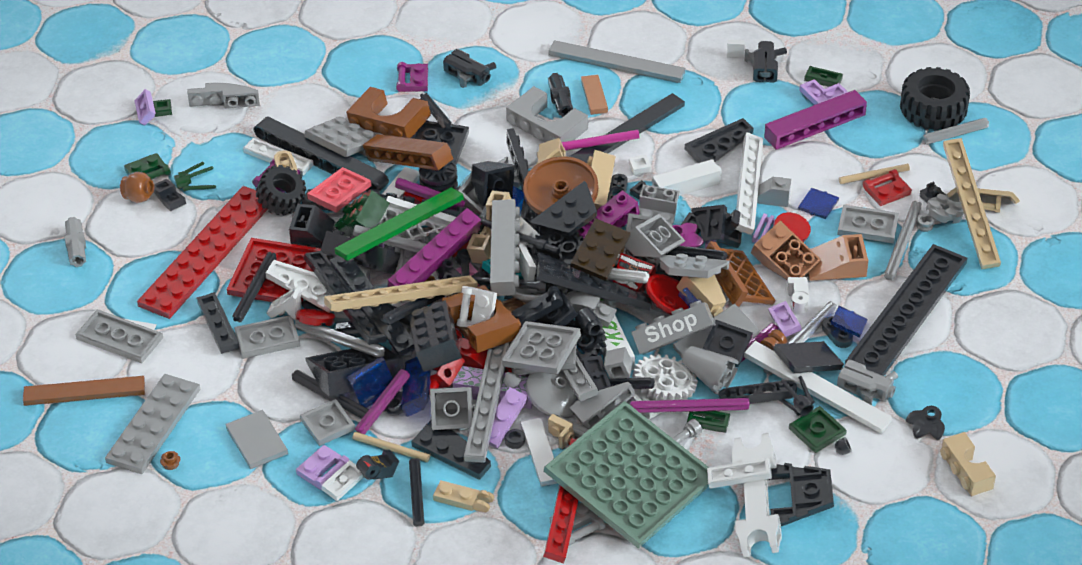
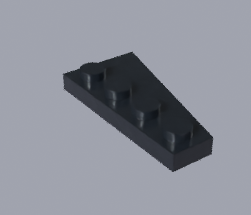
(719, 142)
(448, 448)

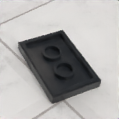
(808, 357)

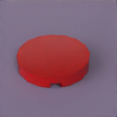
(796, 224)
(315, 317)

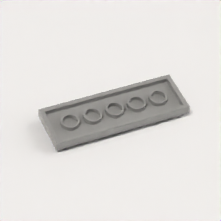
(152, 423)

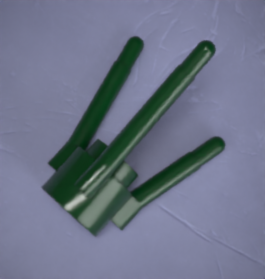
(183, 178)

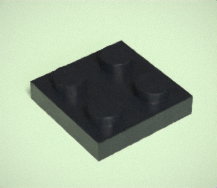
(728, 340)

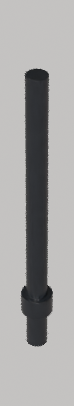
(540, 244)

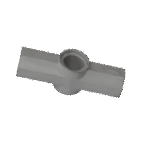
(75, 242)

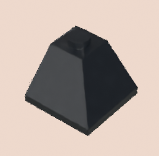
(491, 177)

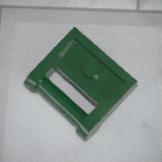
(150, 165)

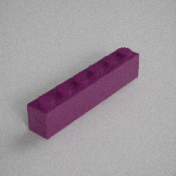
(815, 119)
(437, 250)

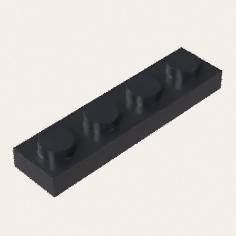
(218, 323)

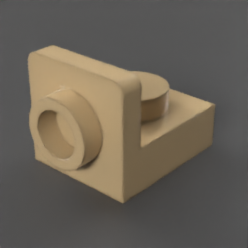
(560, 428)

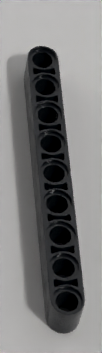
(323, 158)

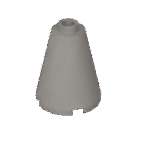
(710, 367)

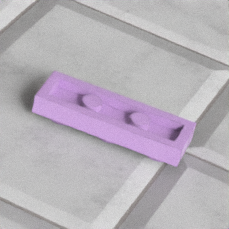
(506, 414)

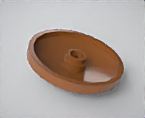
(554, 179)

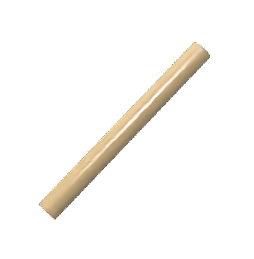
(872, 174)
(393, 447)

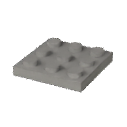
(340, 136)
(541, 347)

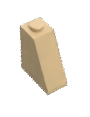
(706, 290)

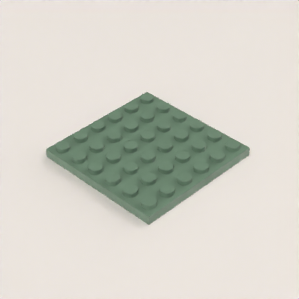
(630, 474)

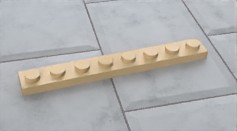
(971, 204)
(393, 294)

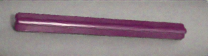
(691, 405)

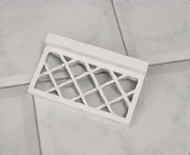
(436, 222)

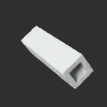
(690, 178)

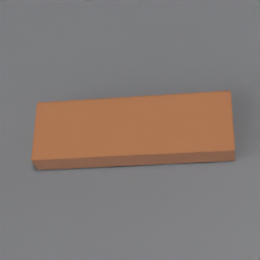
(594, 94)

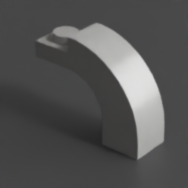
(583, 300)

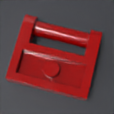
(889, 192)

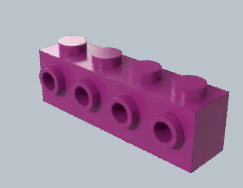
(614, 212)

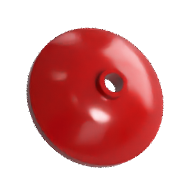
(664, 293)

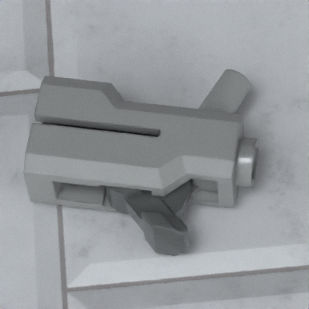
(865, 383)

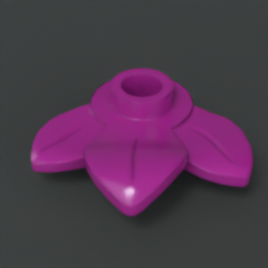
(688, 233)

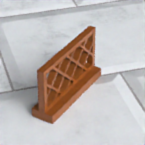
(732, 281)

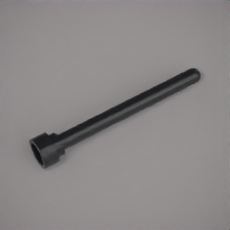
(541, 286)

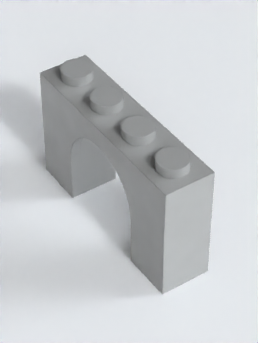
(531, 103)

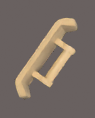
(997, 193)

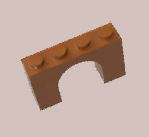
(401, 124)
(490, 333)

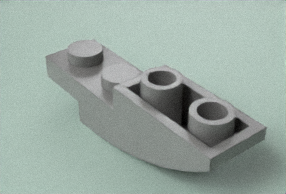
(223, 93)

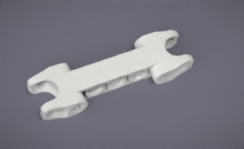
(758, 523)

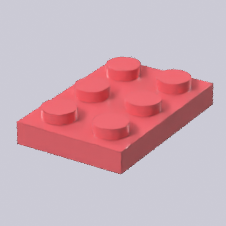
(339, 189)

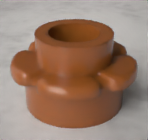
(170, 460)

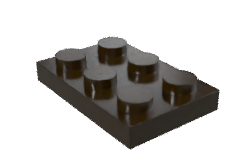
(600, 249)

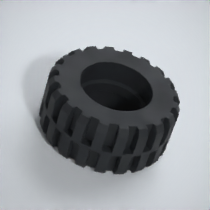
(951, 99)

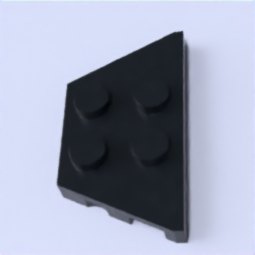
(568, 213)

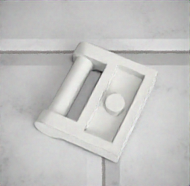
(483, 306)

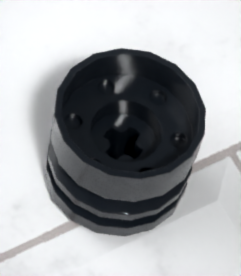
(439, 179)

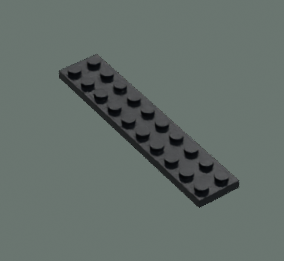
(908, 309)

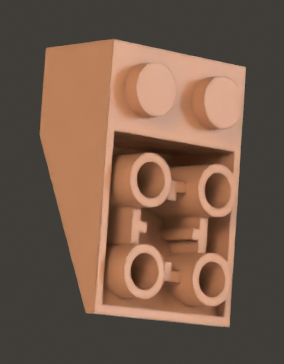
(784, 253)
(840, 259)

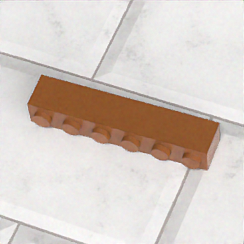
(408, 152)

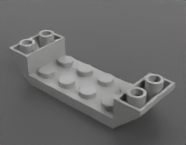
(651, 203)

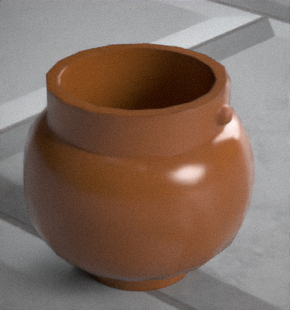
(136, 187)

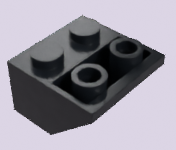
(310, 226)

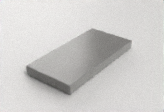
(731, 316)
(119, 336)

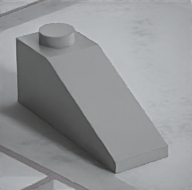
(597, 407)

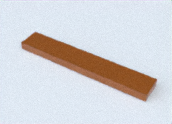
(84, 390)

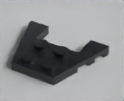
(809, 490)

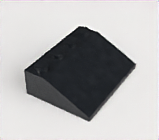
(334, 368)

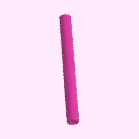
(600, 140)

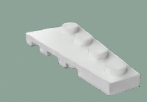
(291, 277)

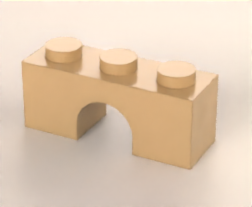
(973, 476)

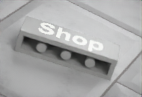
(673, 328)

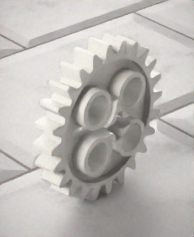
(671, 378)

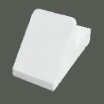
(287, 303)

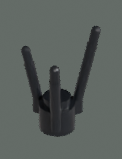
(802, 404)

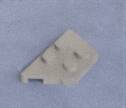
(690, 266)

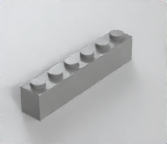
(503, 247)

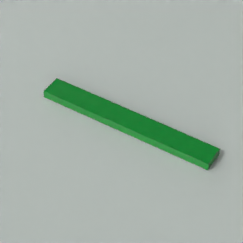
(399, 224)

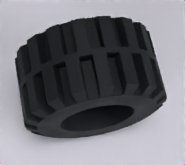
(285, 179)

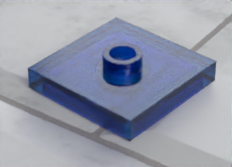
(370, 382)

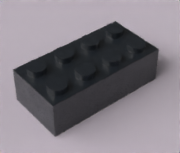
(434, 336)

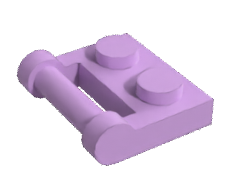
(318, 464)

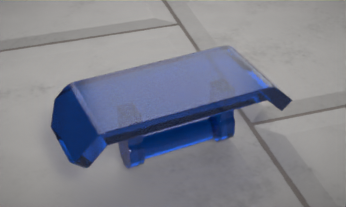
(416, 389)

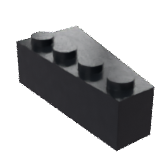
(377, 258)

